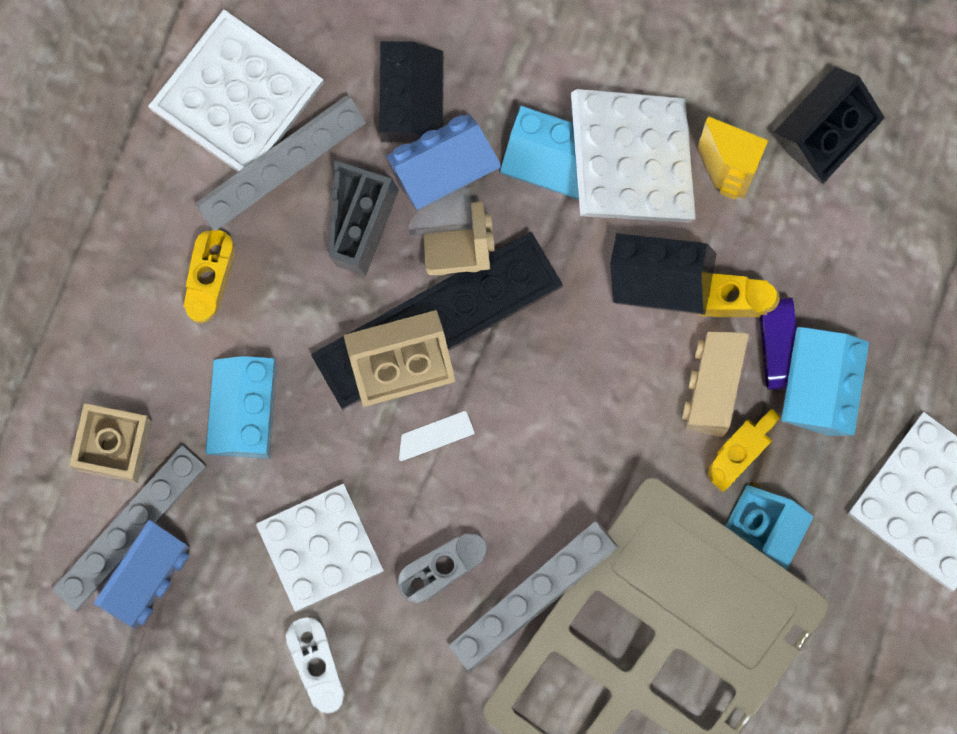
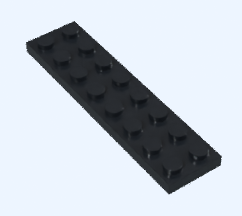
(465, 305)

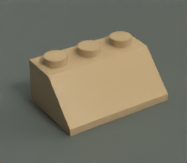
(399, 358)
(715, 382)

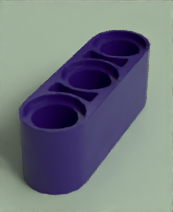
(778, 339)

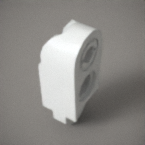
(326, 690)

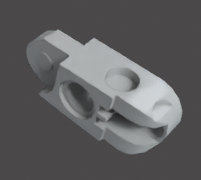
(465, 553)

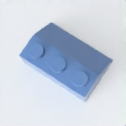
(442, 161)
(143, 575)

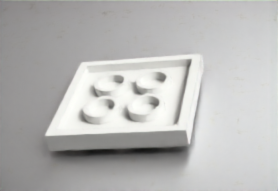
(319, 548)

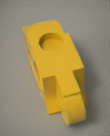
(754, 298)
(203, 300)
(741, 451)

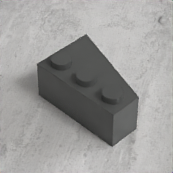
(359, 215)

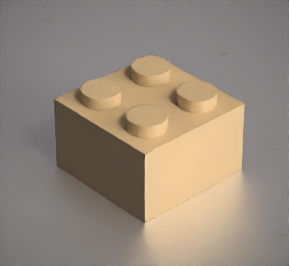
(110, 443)

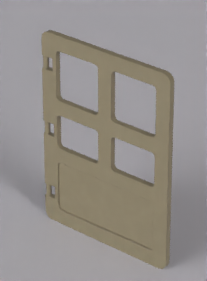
(698, 593)

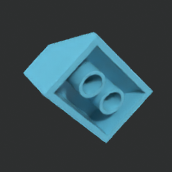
(542, 152)
(825, 382)
(242, 407)
(770, 523)

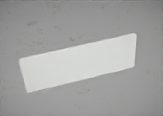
(435, 435)

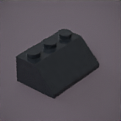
(410, 91)
(829, 124)
(661, 273)

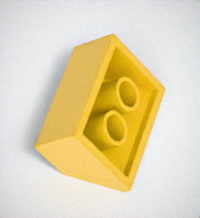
(730, 156)

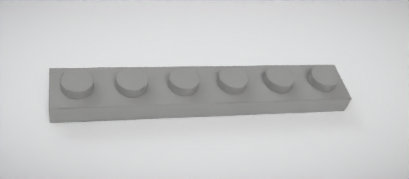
(280, 163)
(114, 543)
(533, 596)

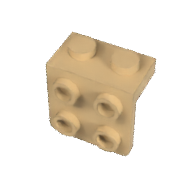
(461, 249)

